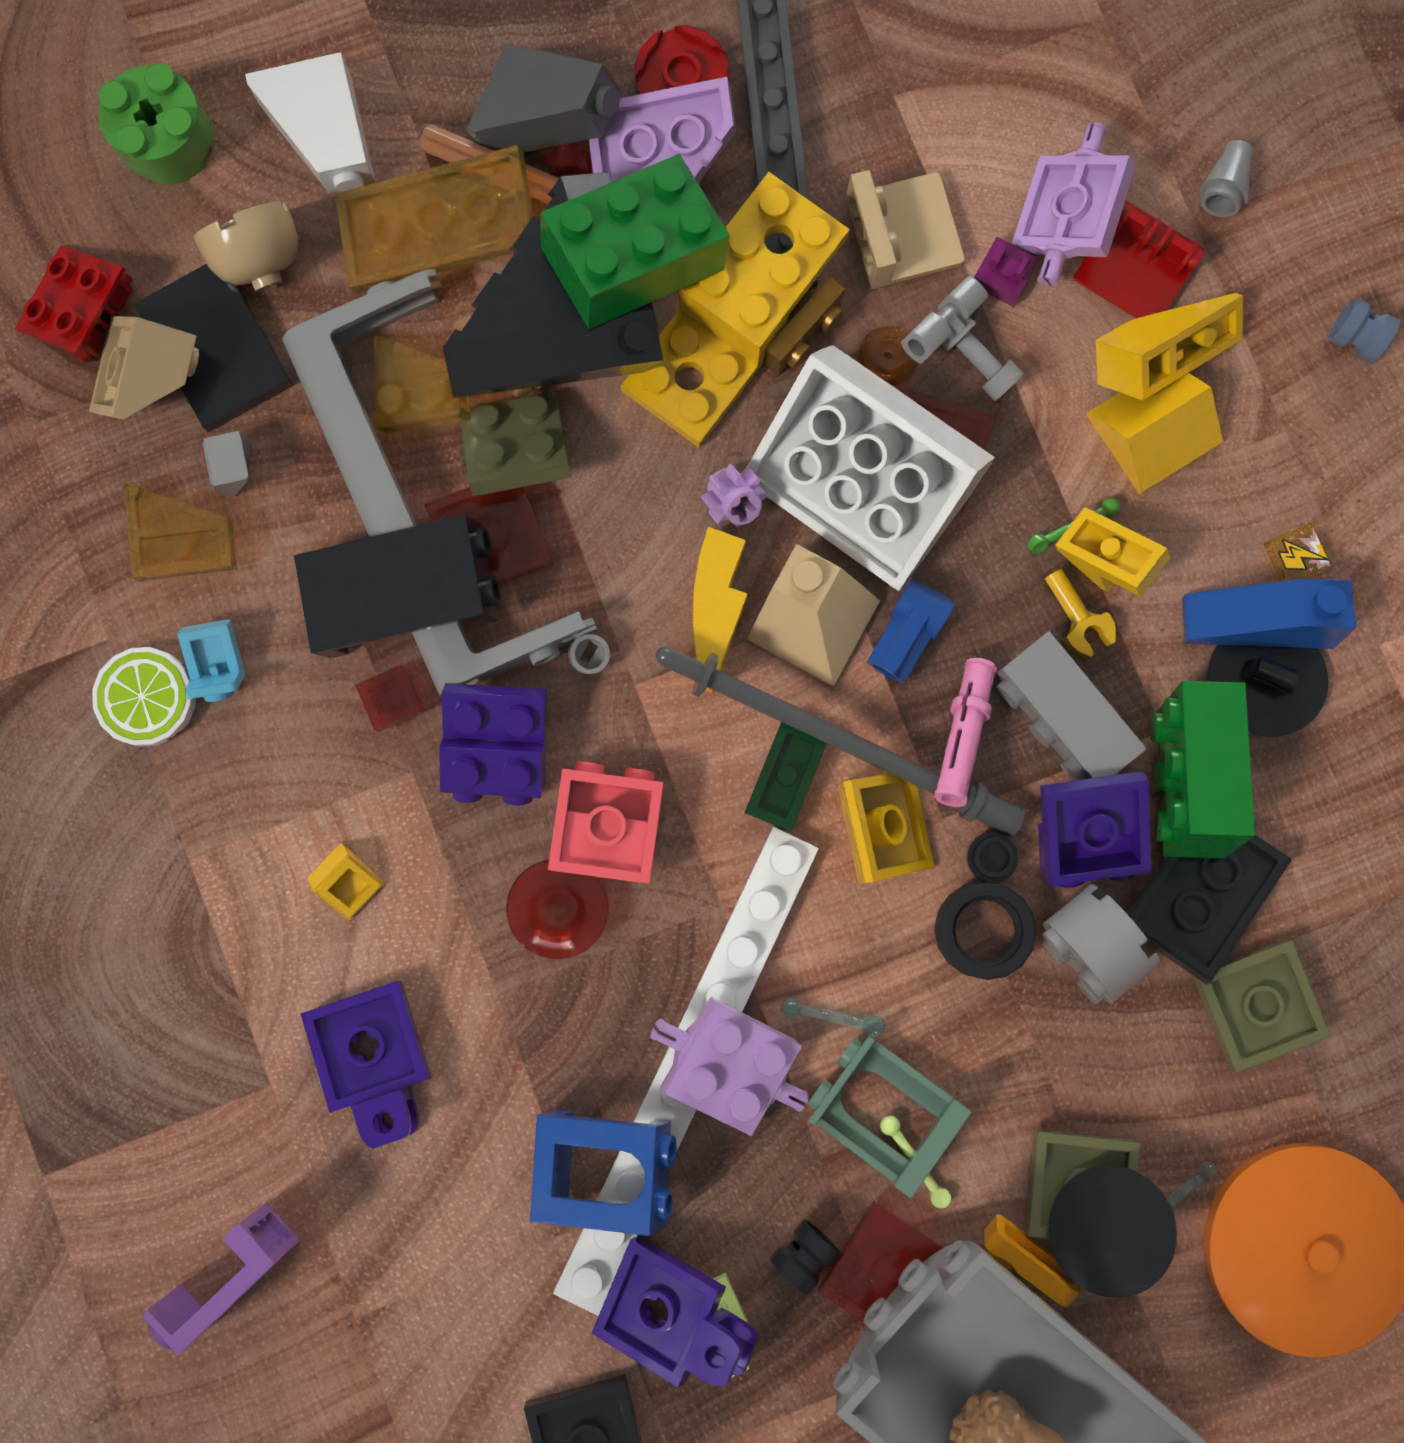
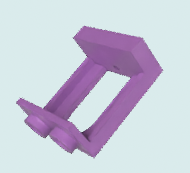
(260, 1243)

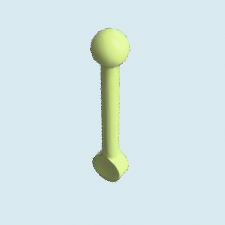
(939, 1195)

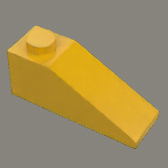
(1167, 345)

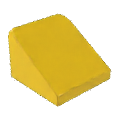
(344, 881)

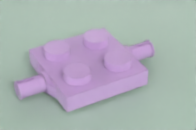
(1074, 204)
(730, 1066)

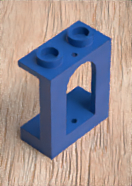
(648, 1143)

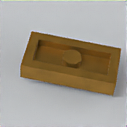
(792, 343)

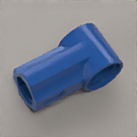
(915, 621)

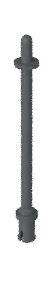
(980, 803)

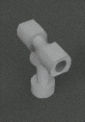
(952, 328)

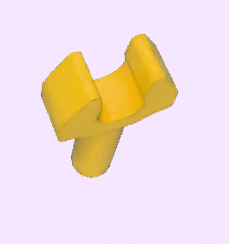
(1080, 617)

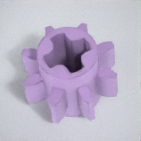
(734, 496)

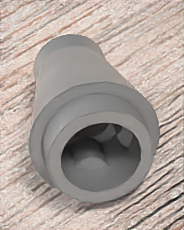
(1228, 182)

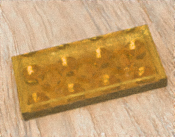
(434, 218)

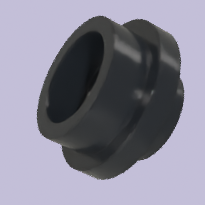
(992, 857)

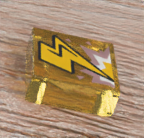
(1298, 554)

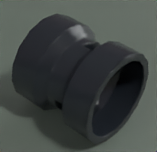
(805, 1256)

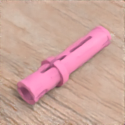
(969, 713)

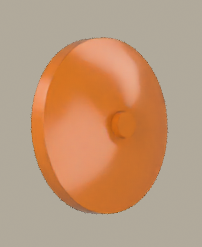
(1307, 1249)

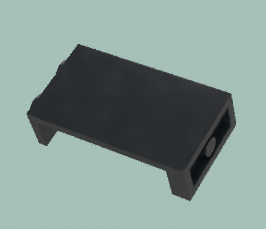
(396, 584)

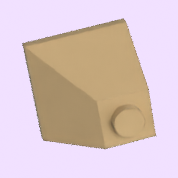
(141, 365)
(813, 616)

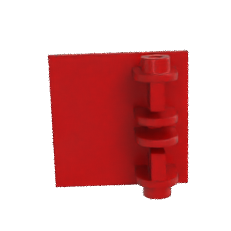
(1143, 265)
(72, 301)

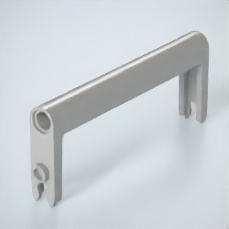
(371, 481)

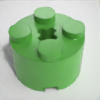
(155, 123)

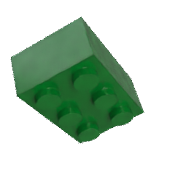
(634, 241)
(1203, 770)

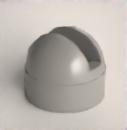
(598, 658)

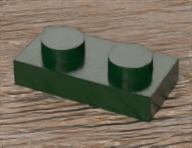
(785, 777)

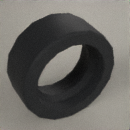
(1023, 925)

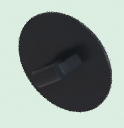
(1282, 684)
(1112, 1231)

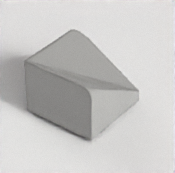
(226, 461)

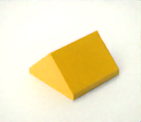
(1160, 432)
(885, 827)

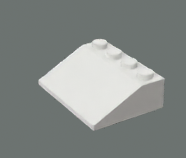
(866, 465)

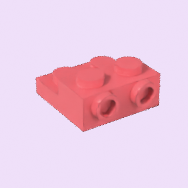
(606, 823)

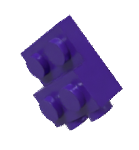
(493, 742)
(1095, 829)

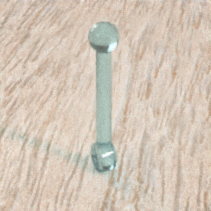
(872, 1025)
(1206, 1172)

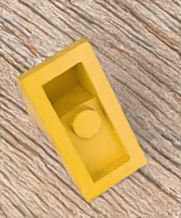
(1112, 553)

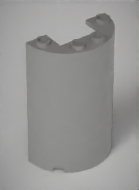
(973, 1328)

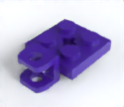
(374, 1084)
(693, 1335)

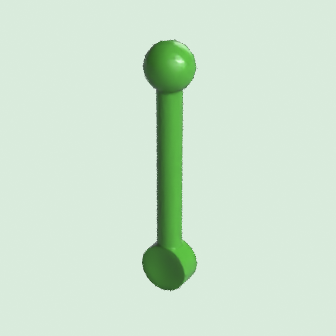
(1039, 542)

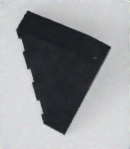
(530, 329)

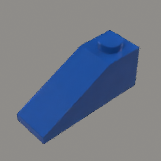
(1272, 614)

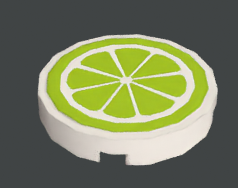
(143, 697)

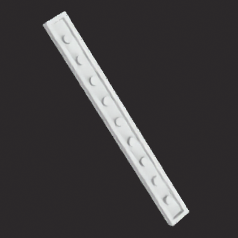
(729, 979)

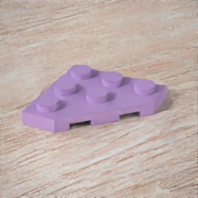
(666, 122)

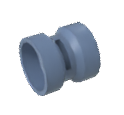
(1365, 331)

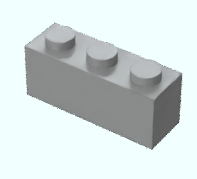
(1067, 711)

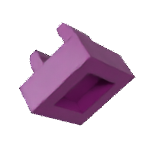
(1005, 271)

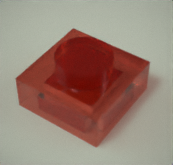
(389, 698)

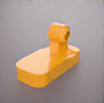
(1030, 1260)

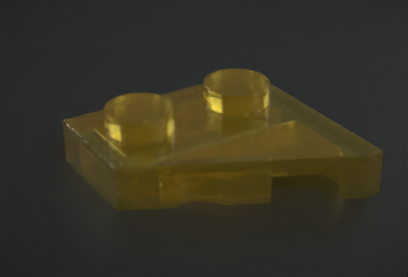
(412, 389)

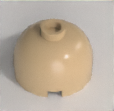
(251, 245)

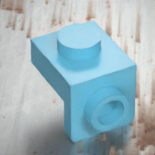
(211, 660)

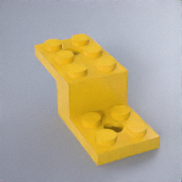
(738, 311)

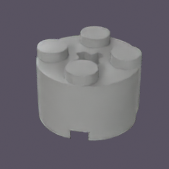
(1099, 945)

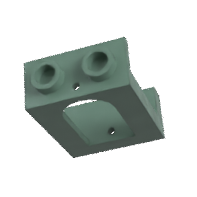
(833, 1118)

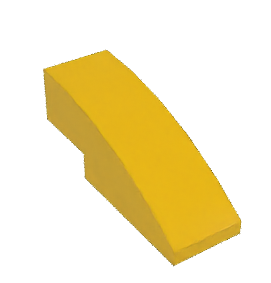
(715, 603)

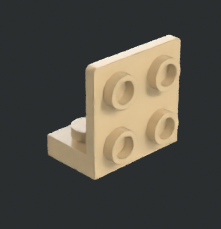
(903, 227)

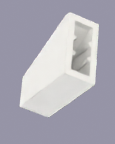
(319, 117)

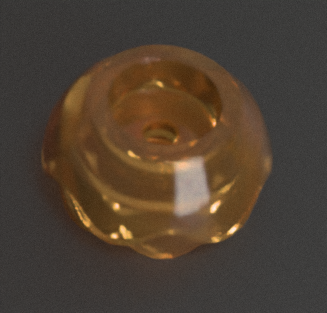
(872, 351)

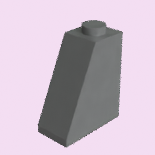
(543, 101)

